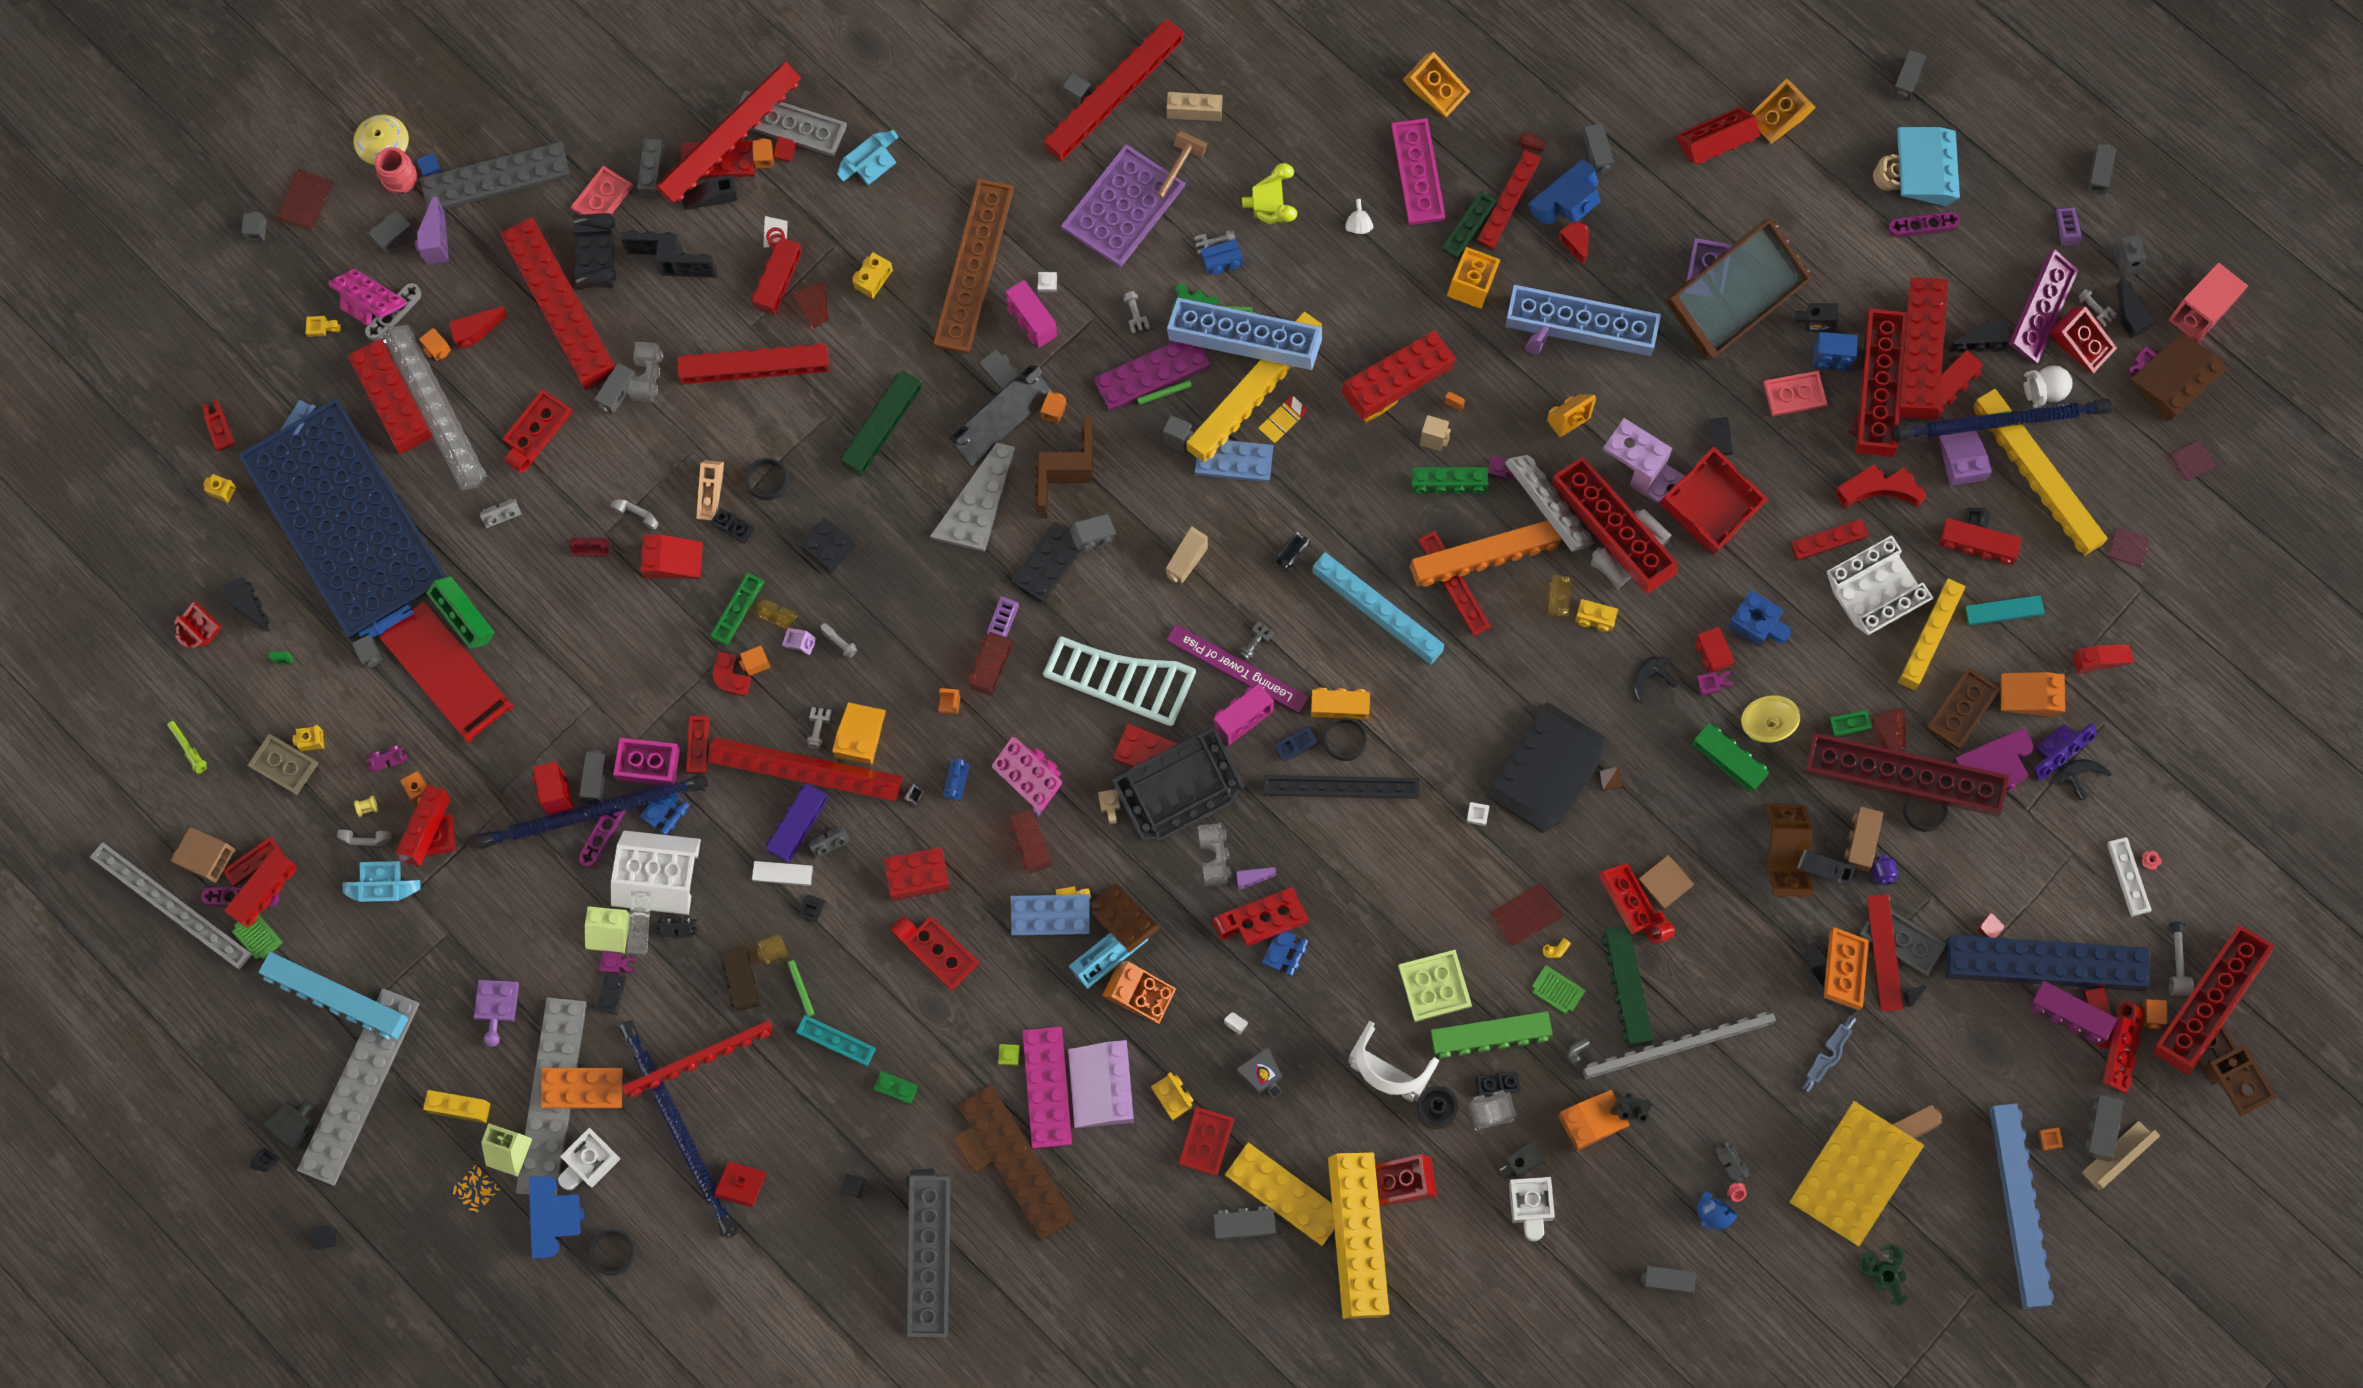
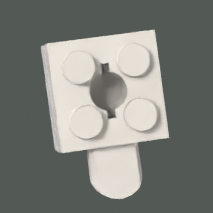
(588, 1160)
(1532, 1204)

